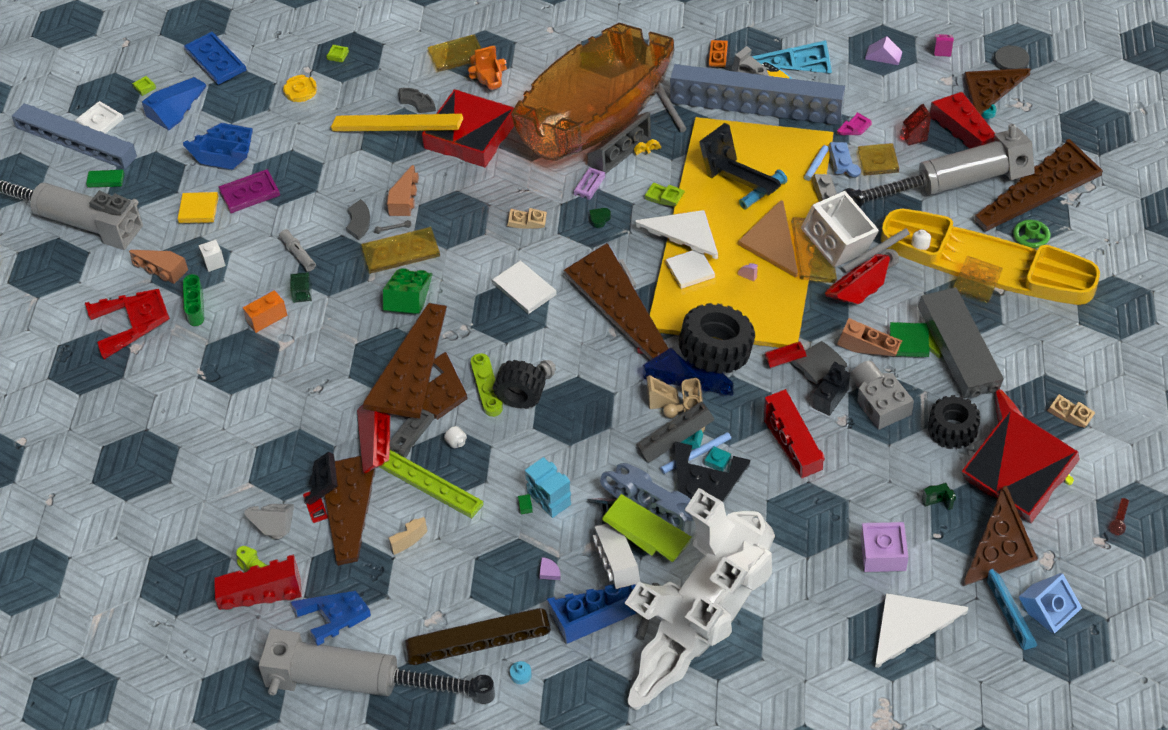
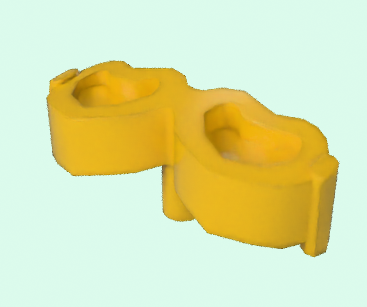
(650, 145)

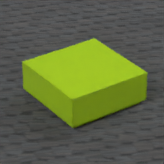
(337, 53)
(144, 85)

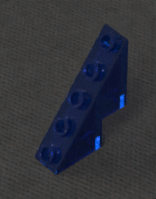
(673, 369)

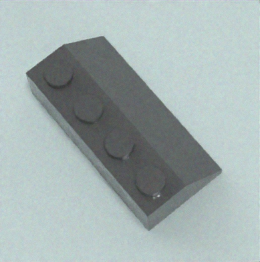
(620, 144)

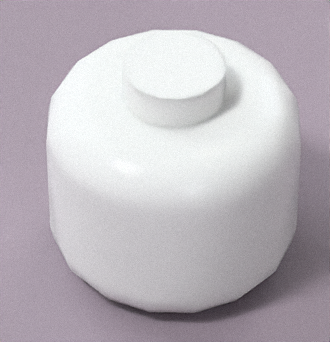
(921, 240)
(455, 437)

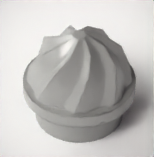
(548, 368)

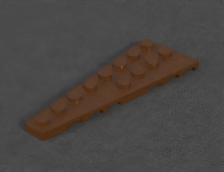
(1053, 177)
(609, 289)
(407, 376)

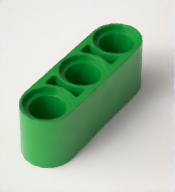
(193, 300)

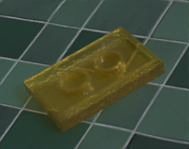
(453, 52)

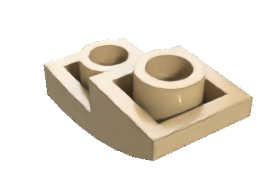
(527, 220)
(1069, 412)
(414, 532)

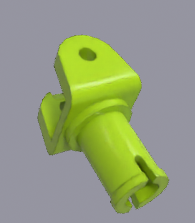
(248, 559)

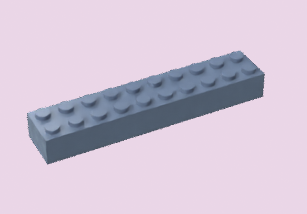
(757, 94)

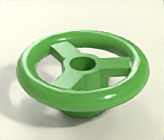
(1032, 231)

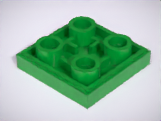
(913, 337)

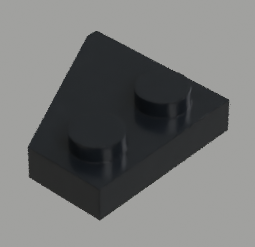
(322, 478)

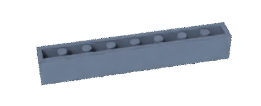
(74, 136)

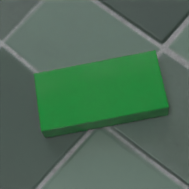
(105, 178)

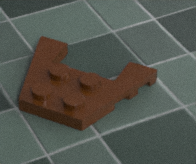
(444, 391)

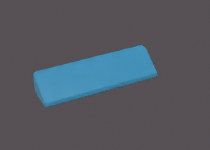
(1010, 610)

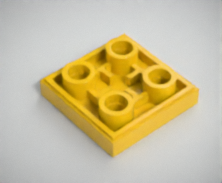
(198, 207)

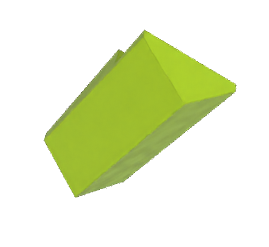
(646, 529)

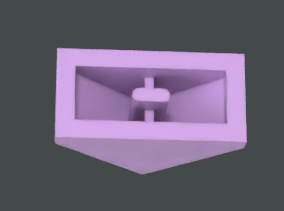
(884, 51)

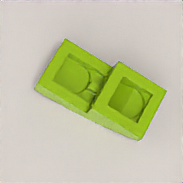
(665, 196)

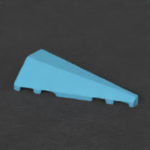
(807, 57)

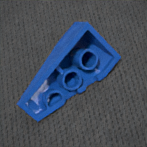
(169, 104)

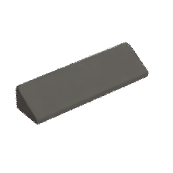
(675, 430)

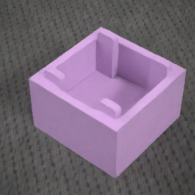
(884, 547)

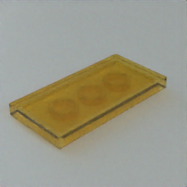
(400, 250)
(810, 261)

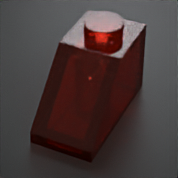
(916, 126)

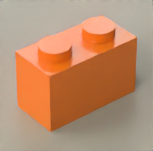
(265, 311)

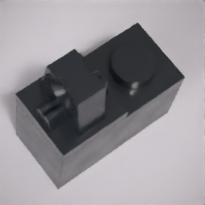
(832, 389)

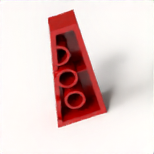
(962, 119)
(792, 434)
(259, 585)

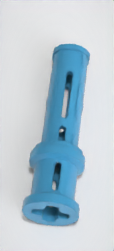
(755, 195)

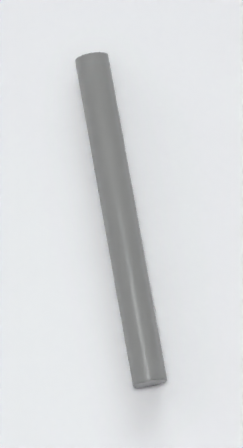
(671, 109)
(879, 248)

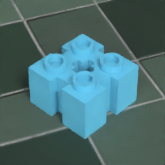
(548, 487)

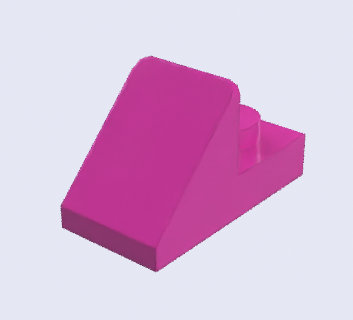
(943, 45)

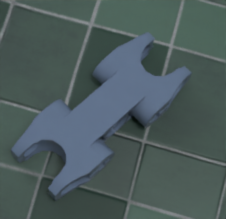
(639, 488)

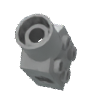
(881, 395)

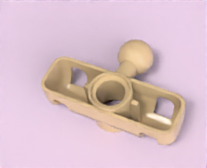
(691, 386)

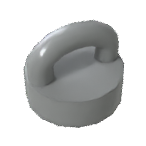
(894, 258)

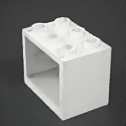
(839, 229)

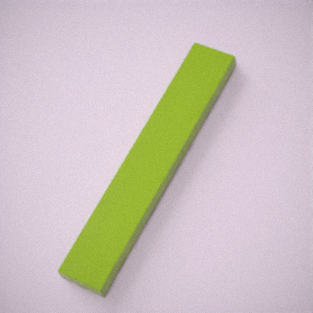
(432, 485)

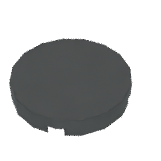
(1011, 57)

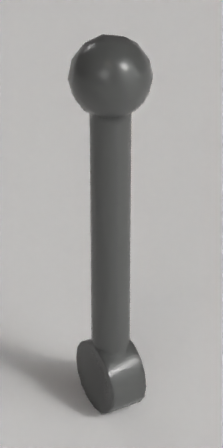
(407, 224)

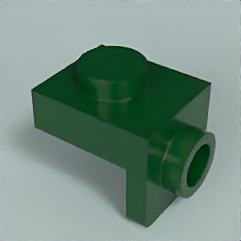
(938, 493)

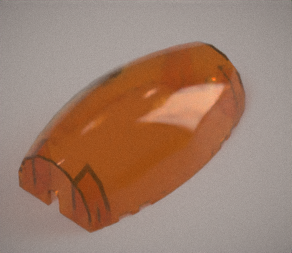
(592, 91)

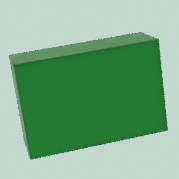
(525, 504)

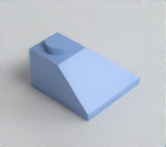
(1051, 602)

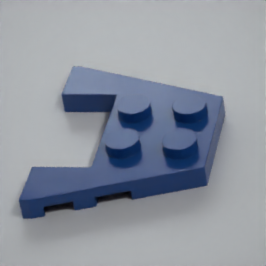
(337, 610)

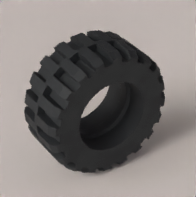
(713, 354)

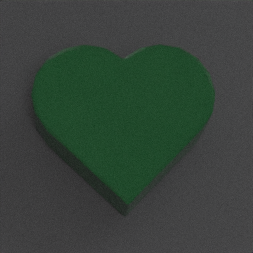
(599, 216)

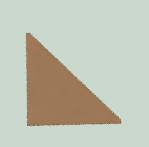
(772, 240)

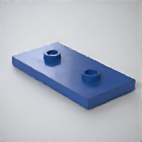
(215, 58)

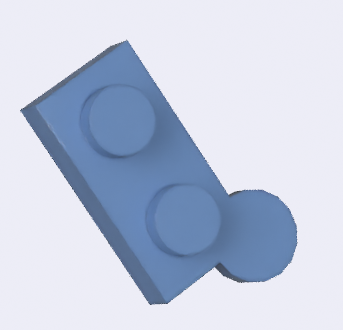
(842, 160)

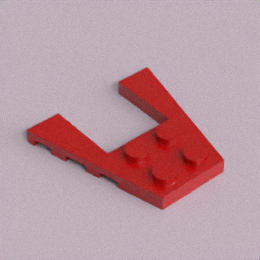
(145, 313)

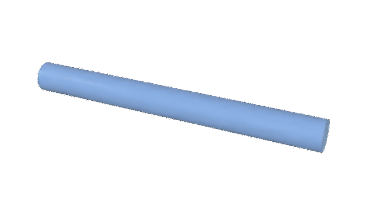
(699, 451)

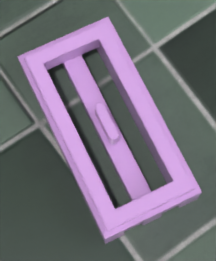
(586, 192)

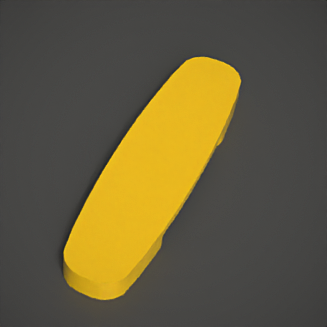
(1027, 271)

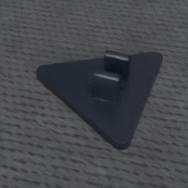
(606, 503)

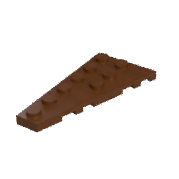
(348, 508)

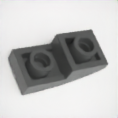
(109, 204)

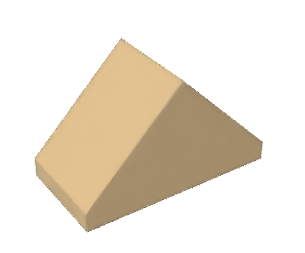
(660, 393)

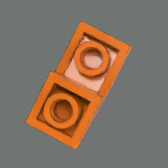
(718, 53)

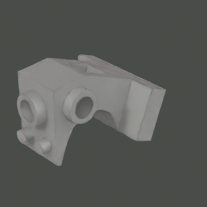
(747, 64)

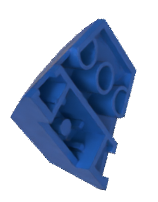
(221, 146)

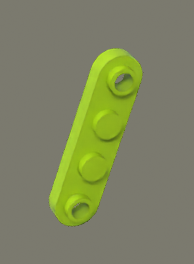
(485, 380)

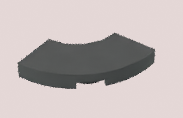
(413, 97)
(360, 219)

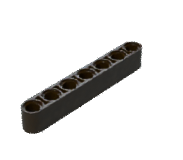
(477, 636)

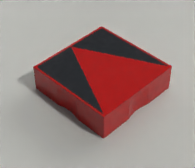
(480, 133)
(1024, 460)

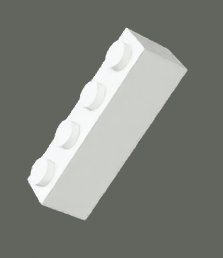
(616, 556)

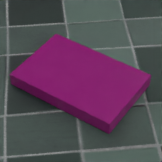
(249, 191)

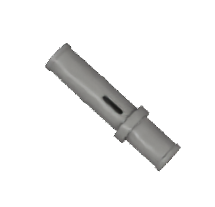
(293, 245)

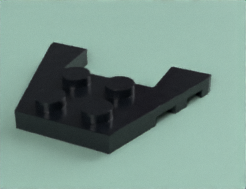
(712, 481)

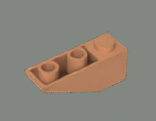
(401, 194)
(161, 263)
(867, 340)

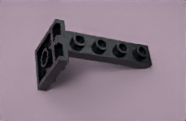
(721, 159)

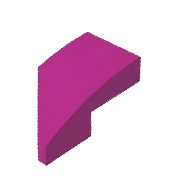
(855, 126)

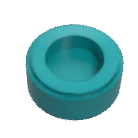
(989, 113)

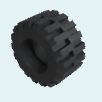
(519, 384)
(954, 409)

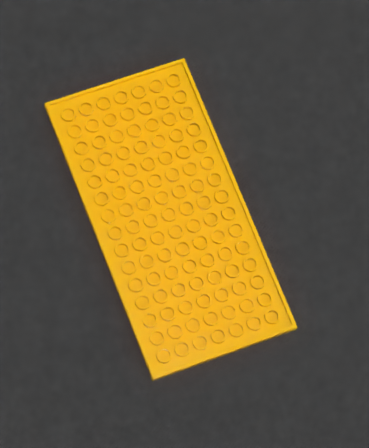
(775, 297)

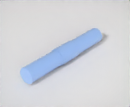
(816, 162)

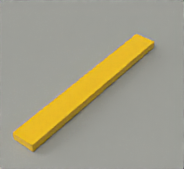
(397, 122)

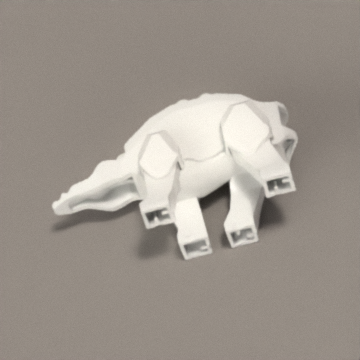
(711, 597)

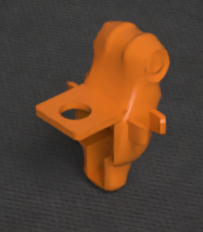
(487, 68)

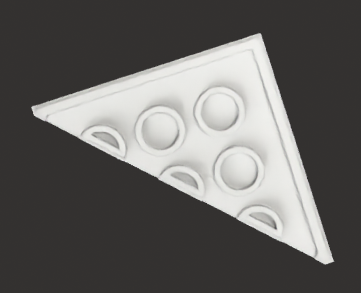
(682, 229)
(910, 621)

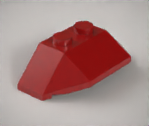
(861, 280)

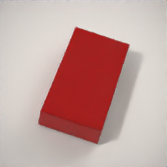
(785, 354)

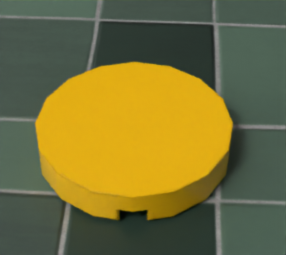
(300, 88)

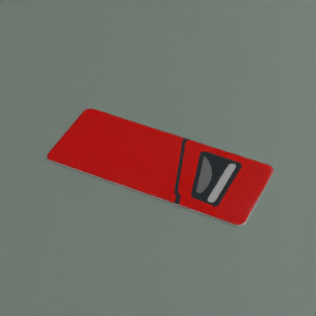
(316, 510)

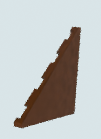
(991, 85)
(1002, 543)

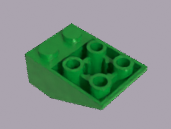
(406, 291)

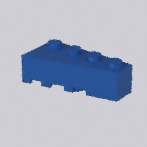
(590, 612)

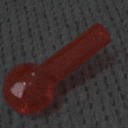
(1118, 526)

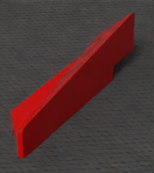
(374, 438)

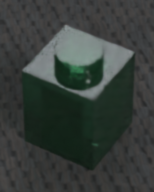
(300, 287)

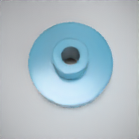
(520, 672)

